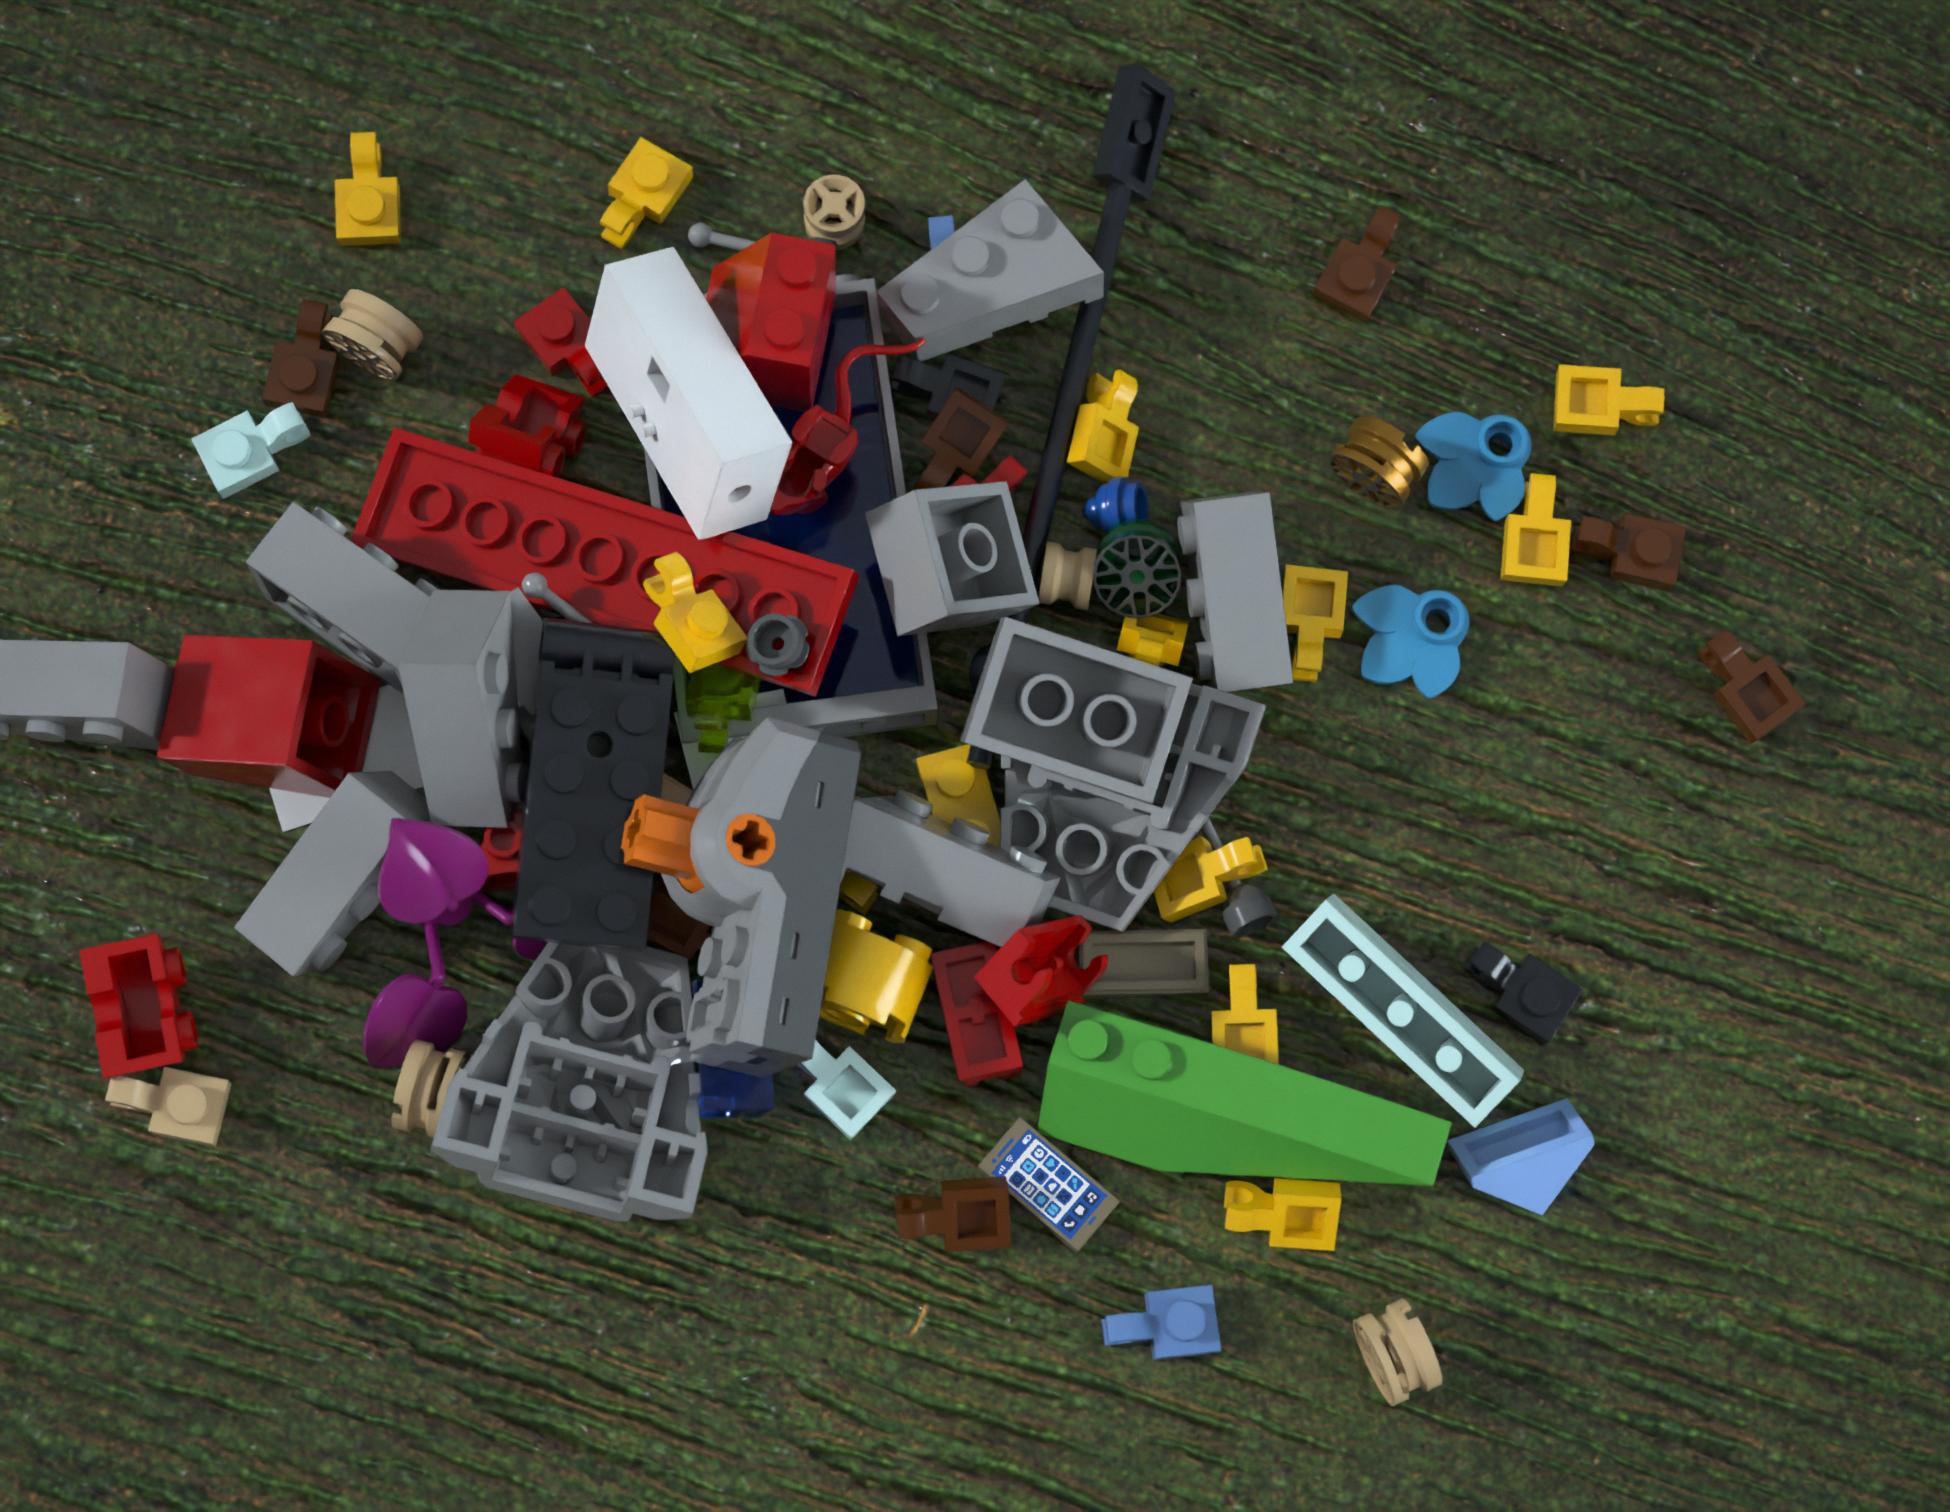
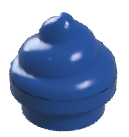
(1117, 503)

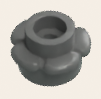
(766, 632)

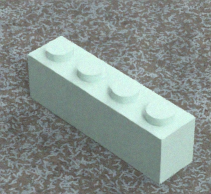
(1404, 1010)

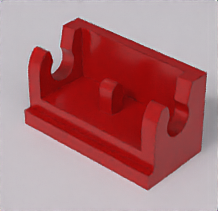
(1038, 971)
(977, 1030)

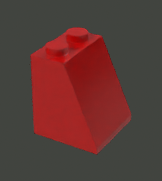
(778, 313)
(268, 713)

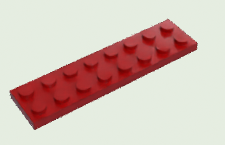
(501, 521)

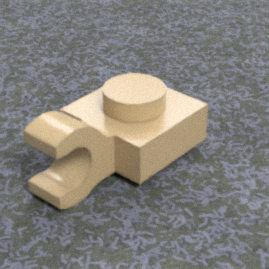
(182, 1106)

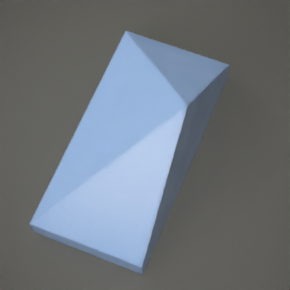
(1526, 1155)

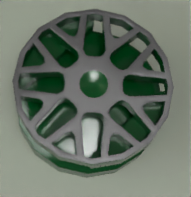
(1137, 568)

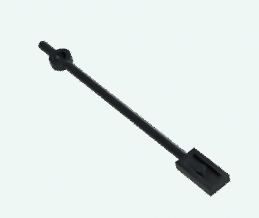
(1128, 167)

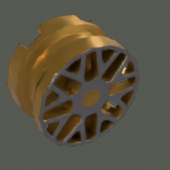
(1378, 462)

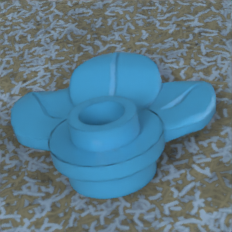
(1467, 466)
(1403, 641)

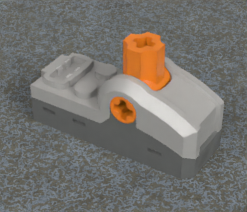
(764, 867)

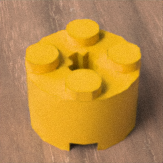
(873, 978)

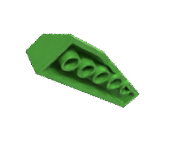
(1221, 1111)

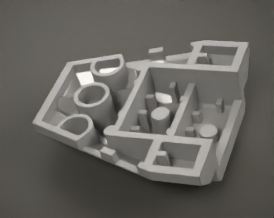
(1117, 846)
(585, 1088)

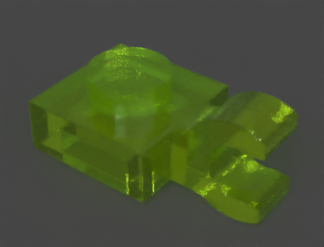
(717, 698)

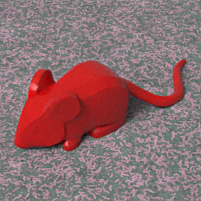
(824, 442)

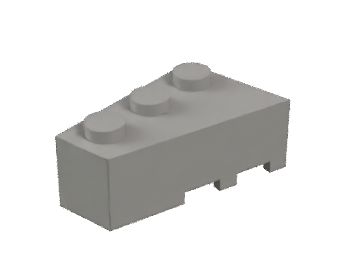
(989, 275)
(83, 692)
(465, 708)
(330, 874)

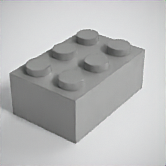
(340, 589)
(1076, 709)

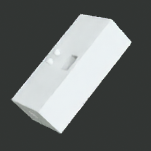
(687, 393)

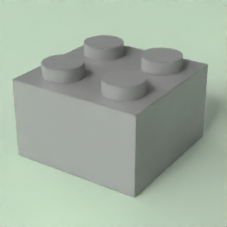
(951, 557)

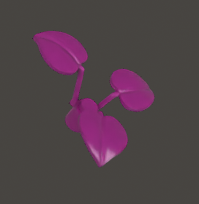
(429, 880)

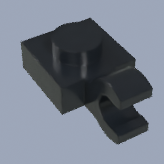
(923, 381)
(1530, 995)

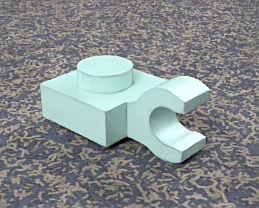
(241, 451)
(845, 1089)

